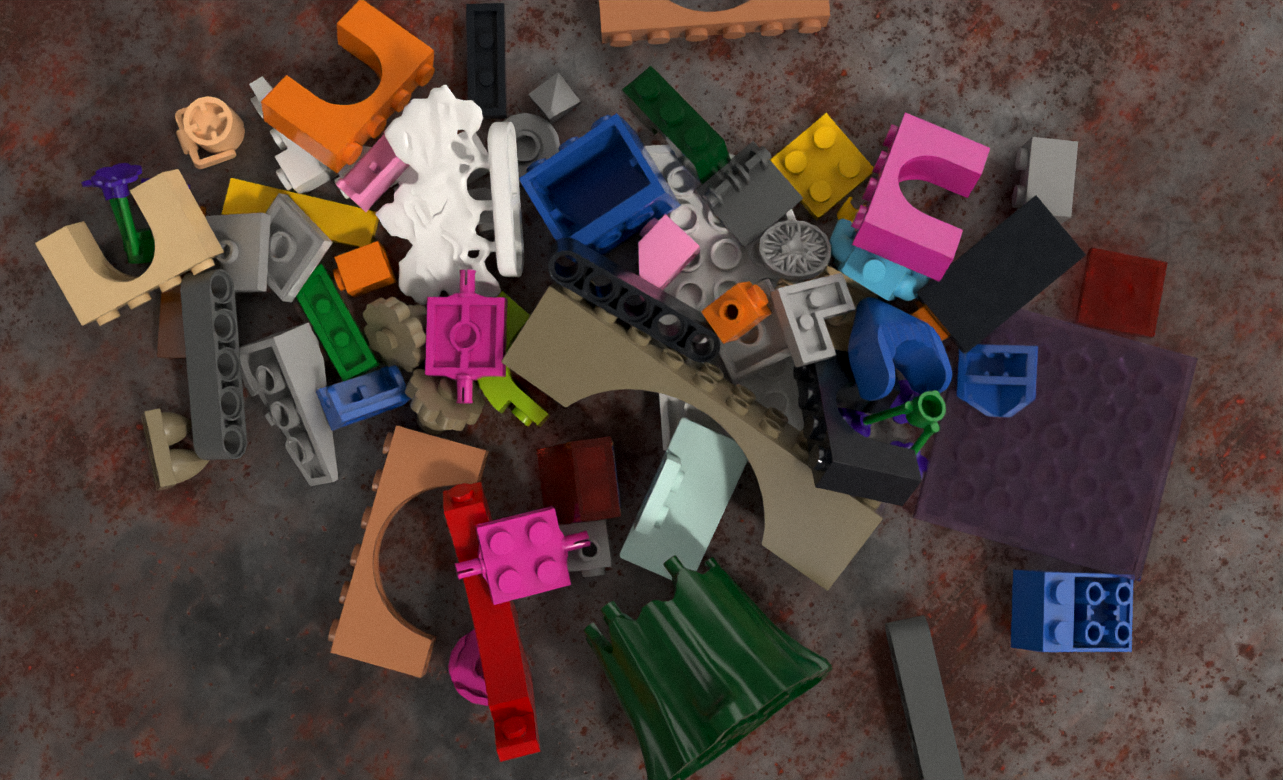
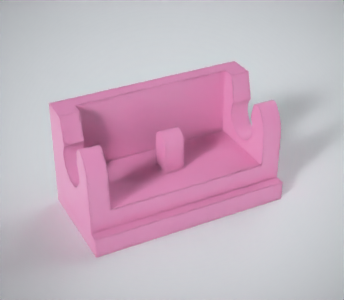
(372, 174)

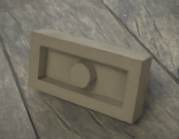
(171, 465)

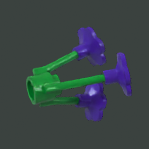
(113, 181)
(908, 408)

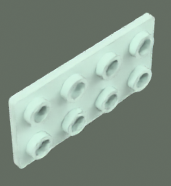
(685, 499)

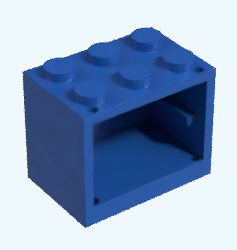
(599, 187)

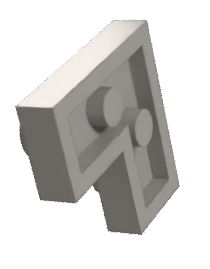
(803, 312)

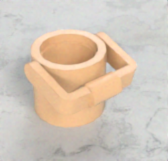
(212, 127)

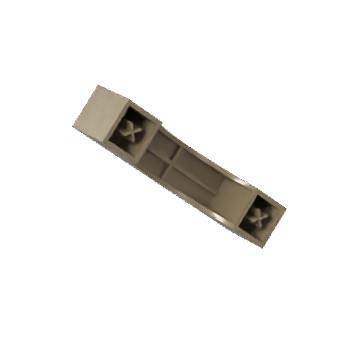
(583, 350)

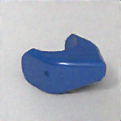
(893, 339)

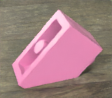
(664, 252)

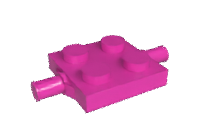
(466, 336)
(522, 555)

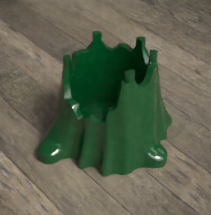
(700, 669)

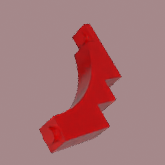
(497, 632)

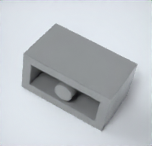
(1049, 173)

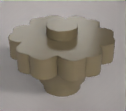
(397, 332)
(436, 404)

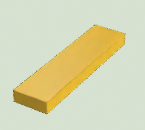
(338, 221)

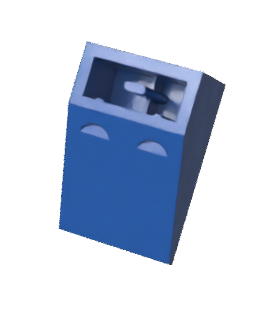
(1071, 611)

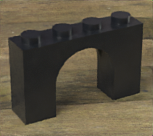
(839, 454)

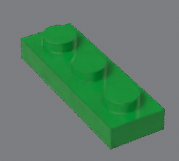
(335, 325)

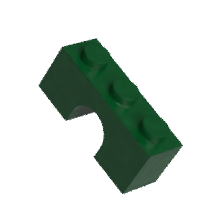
(688, 134)

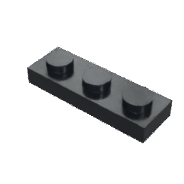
(487, 58)

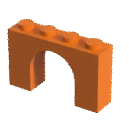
(338, 132)

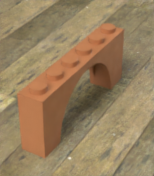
(662, 19)
(369, 623)

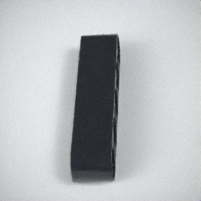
(624, 284)

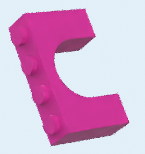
(889, 222)

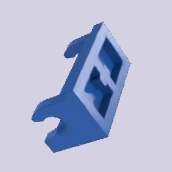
(363, 397)

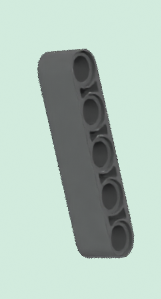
(213, 365)
(923, 699)

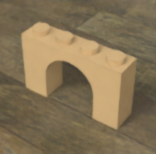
(181, 245)

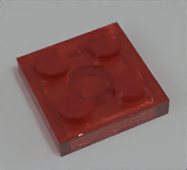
(1121, 293)

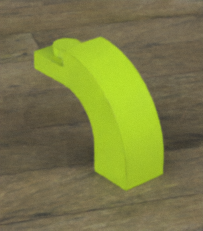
(503, 390)

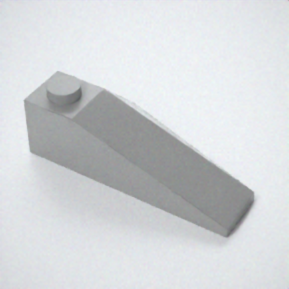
(286, 375)

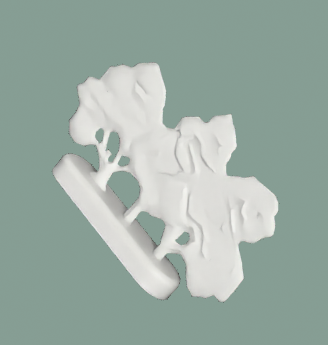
(438, 210)

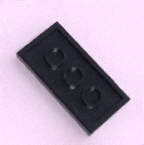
(1000, 274)

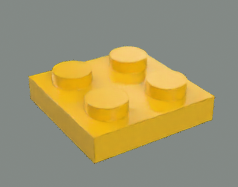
(822, 166)

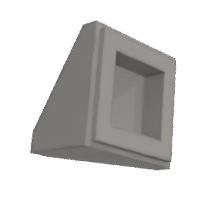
(554, 98)

